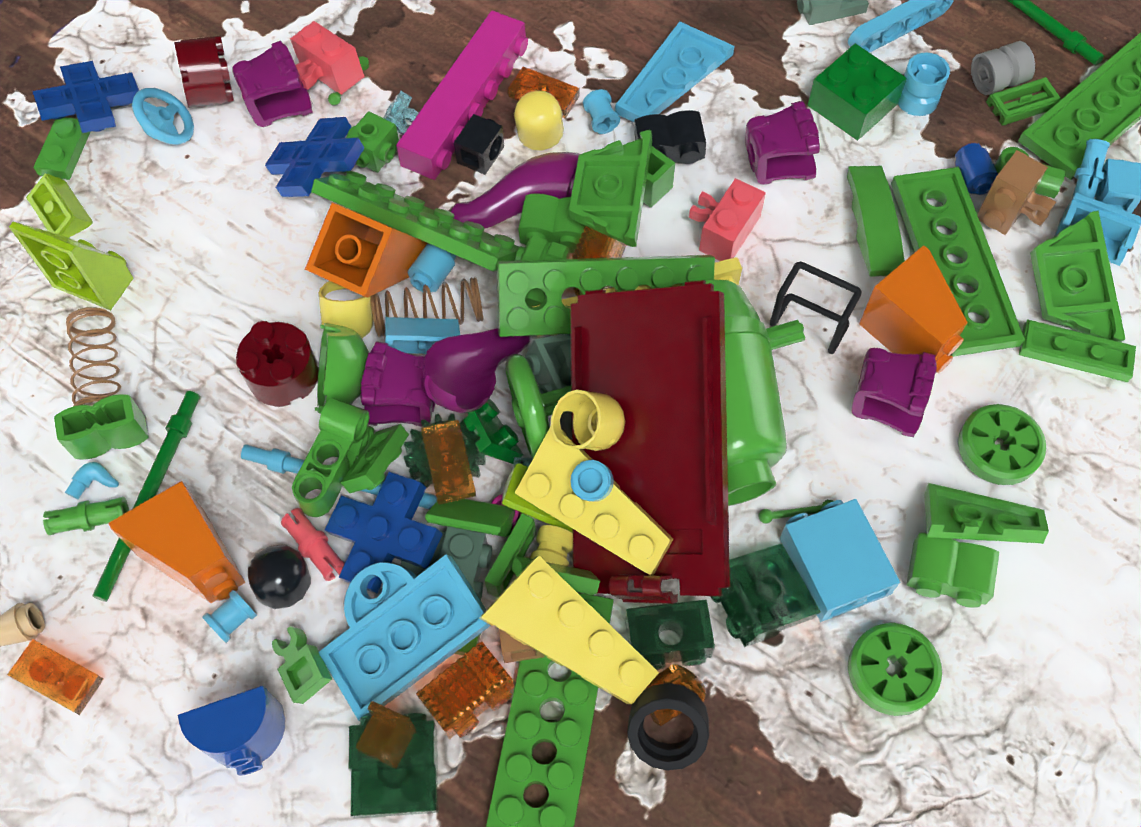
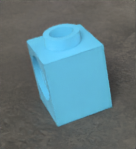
(1120, 184)

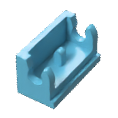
(1118, 226)
(418, 334)

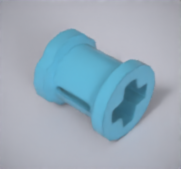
(601, 111)
(229, 616)

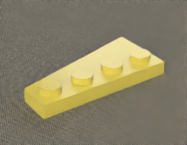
(560, 624)

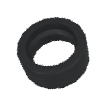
(661, 754)

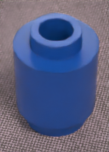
(976, 168)

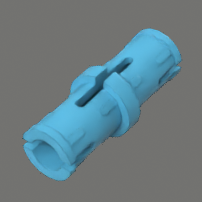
(1091, 168)

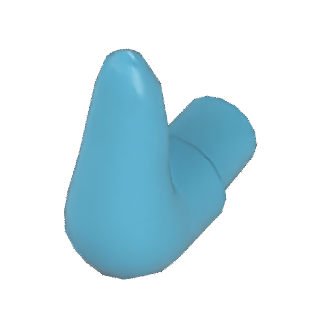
(84, 477)

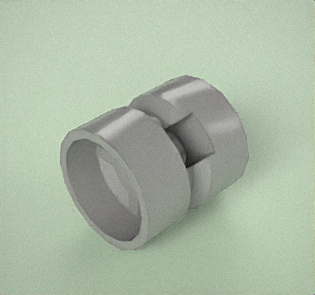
(1003, 67)

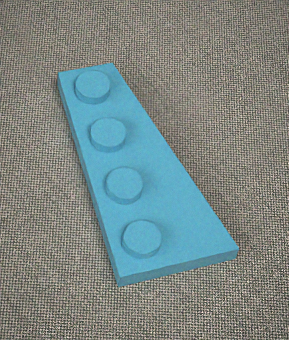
(672, 71)

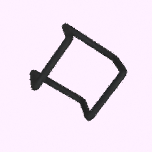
(843, 323)

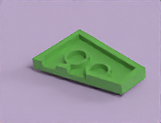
(977, 517)

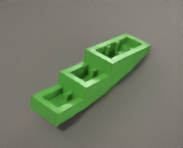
(876, 220)

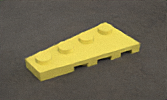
(612, 522)

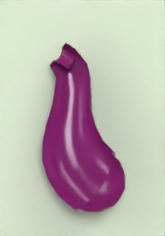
(543, 174)
(462, 368)

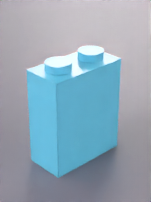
(839, 558)

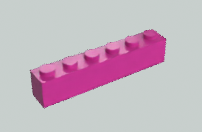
(462, 92)

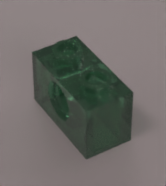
(687, 619)

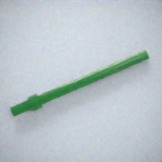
(1073, 41)
(177, 428)

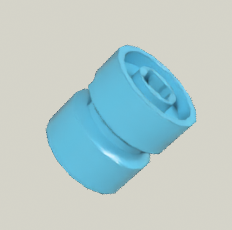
(924, 83)

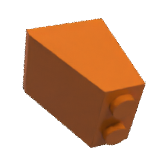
(362, 252)
(916, 311)
(180, 542)

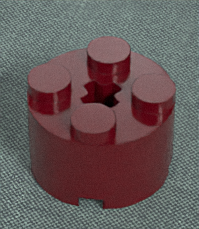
(204, 71)
(277, 363)

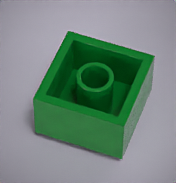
(856, 91)

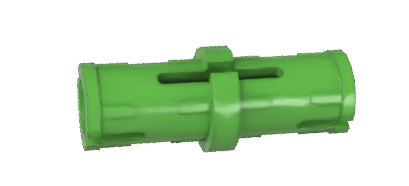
(84, 515)

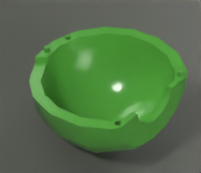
(340, 365)

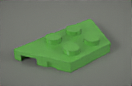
(612, 188)
(1077, 280)

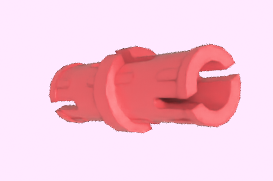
(313, 544)

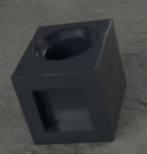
(479, 144)

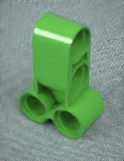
(341, 435)

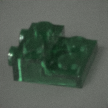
(765, 596)
(388, 791)

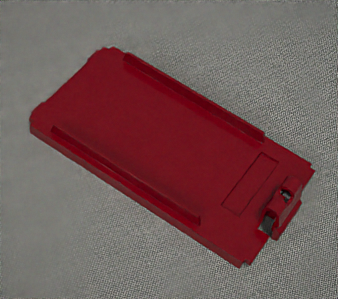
(667, 370)

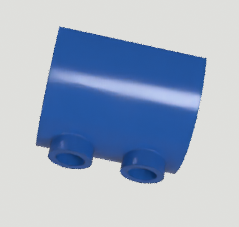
(237, 729)

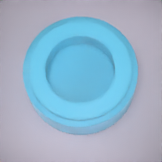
(592, 480)

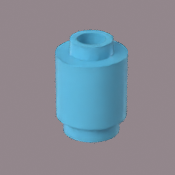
(431, 268)

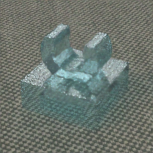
(398, 112)

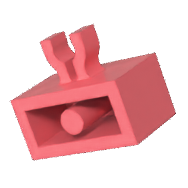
(326, 58)
(729, 220)

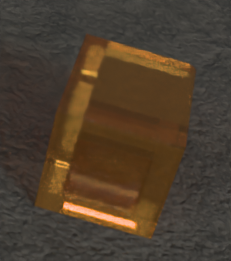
(385, 735)

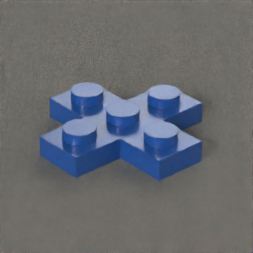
(86, 96)
(321, 152)
(384, 529)

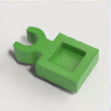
(304, 669)

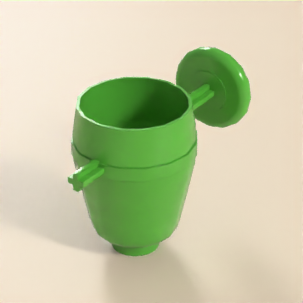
(752, 396)

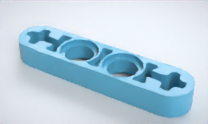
(897, 23)

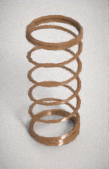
(474, 298)
(91, 311)

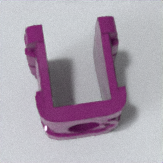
(272, 86)
(783, 144)
(394, 387)
(895, 389)

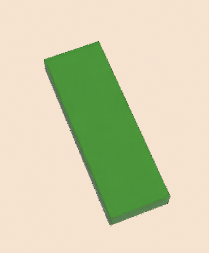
(1078, 350)

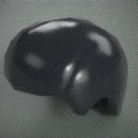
(279, 576)

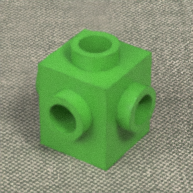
(378, 139)

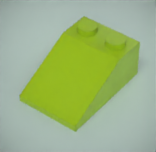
(76, 265)

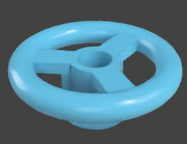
(159, 120)

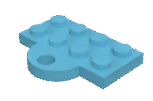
(402, 631)

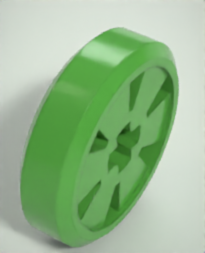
(986, 459)
(919, 675)

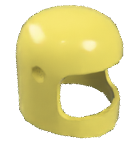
(538, 120)
(351, 313)
(596, 420)

